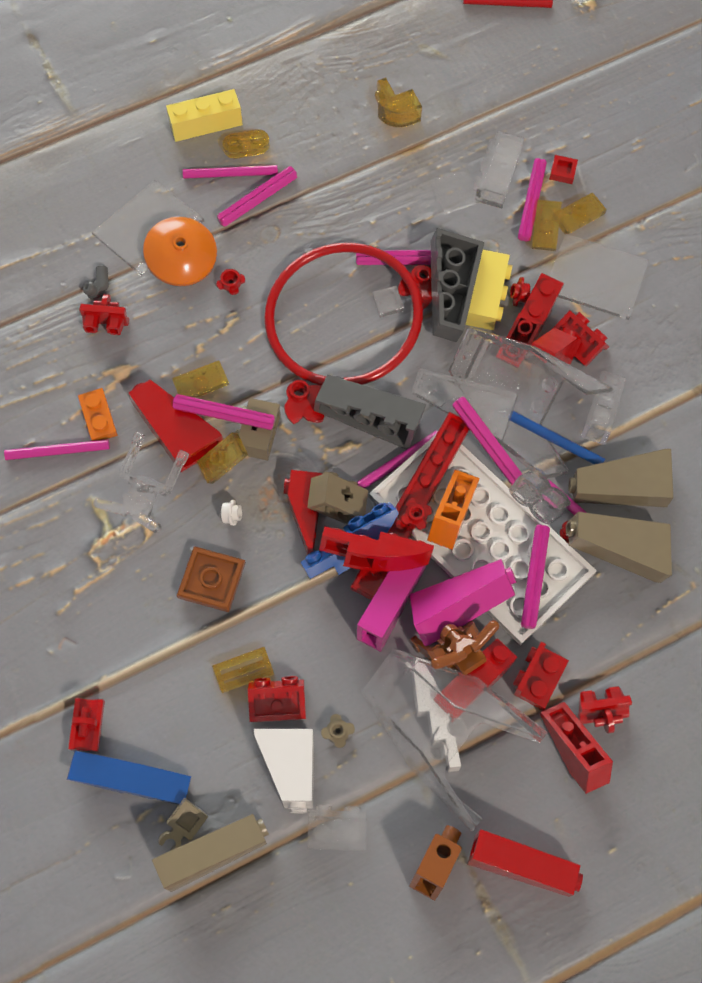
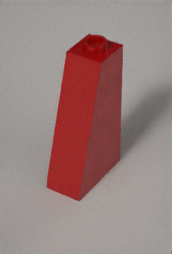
(172, 427)
(524, 864)

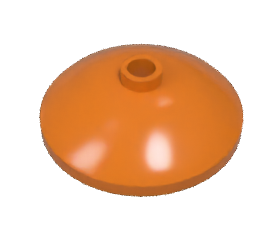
(176, 263)

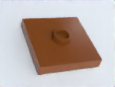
(211, 579)

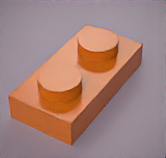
(97, 415)

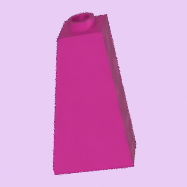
(460, 599)
(387, 607)

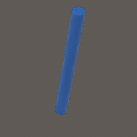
(556, 439)

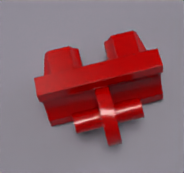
(104, 313)
(604, 711)
(86, 725)

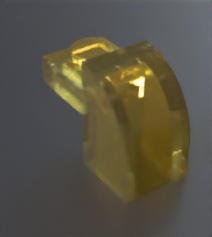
(397, 109)

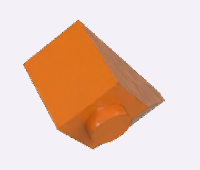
(453, 509)

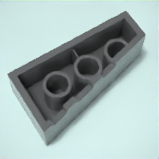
(453, 279)
(370, 410)

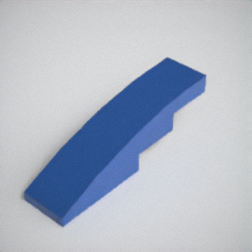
(128, 777)

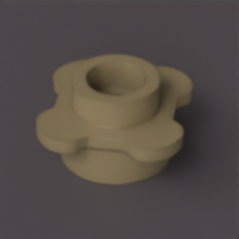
(340, 738)

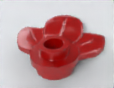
(423, 284)
(302, 406)

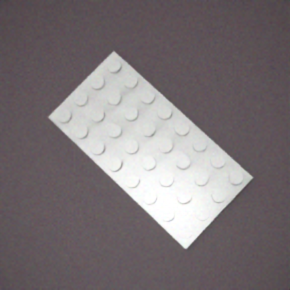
(492, 531)

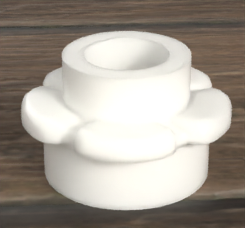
(231, 512)

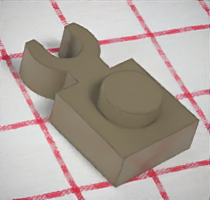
(184, 822)

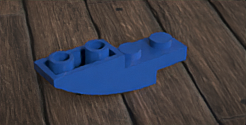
(371, 525)

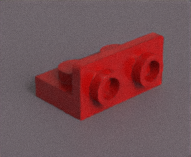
(591, 342)
(540, 677)
(276, 699)

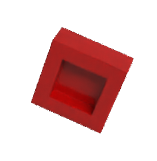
(563, 169)

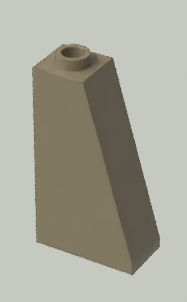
(626, 481)
(624, 542)
(209, 852)

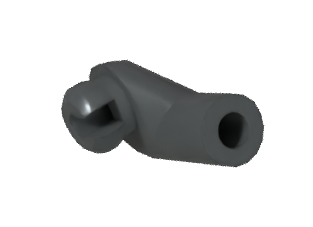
(95, 289)

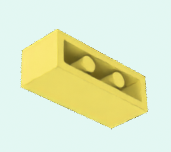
(204, 115)
(489, 290)

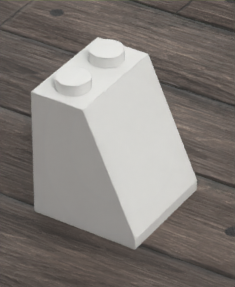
(290, 764)

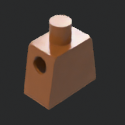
(433, 869)

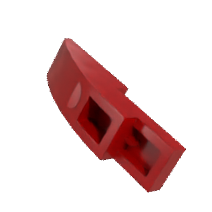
(536, 310)
(385, 554)

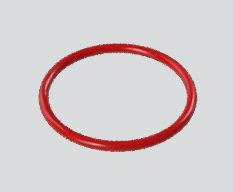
(329, 249)

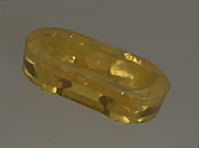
(246, 143)

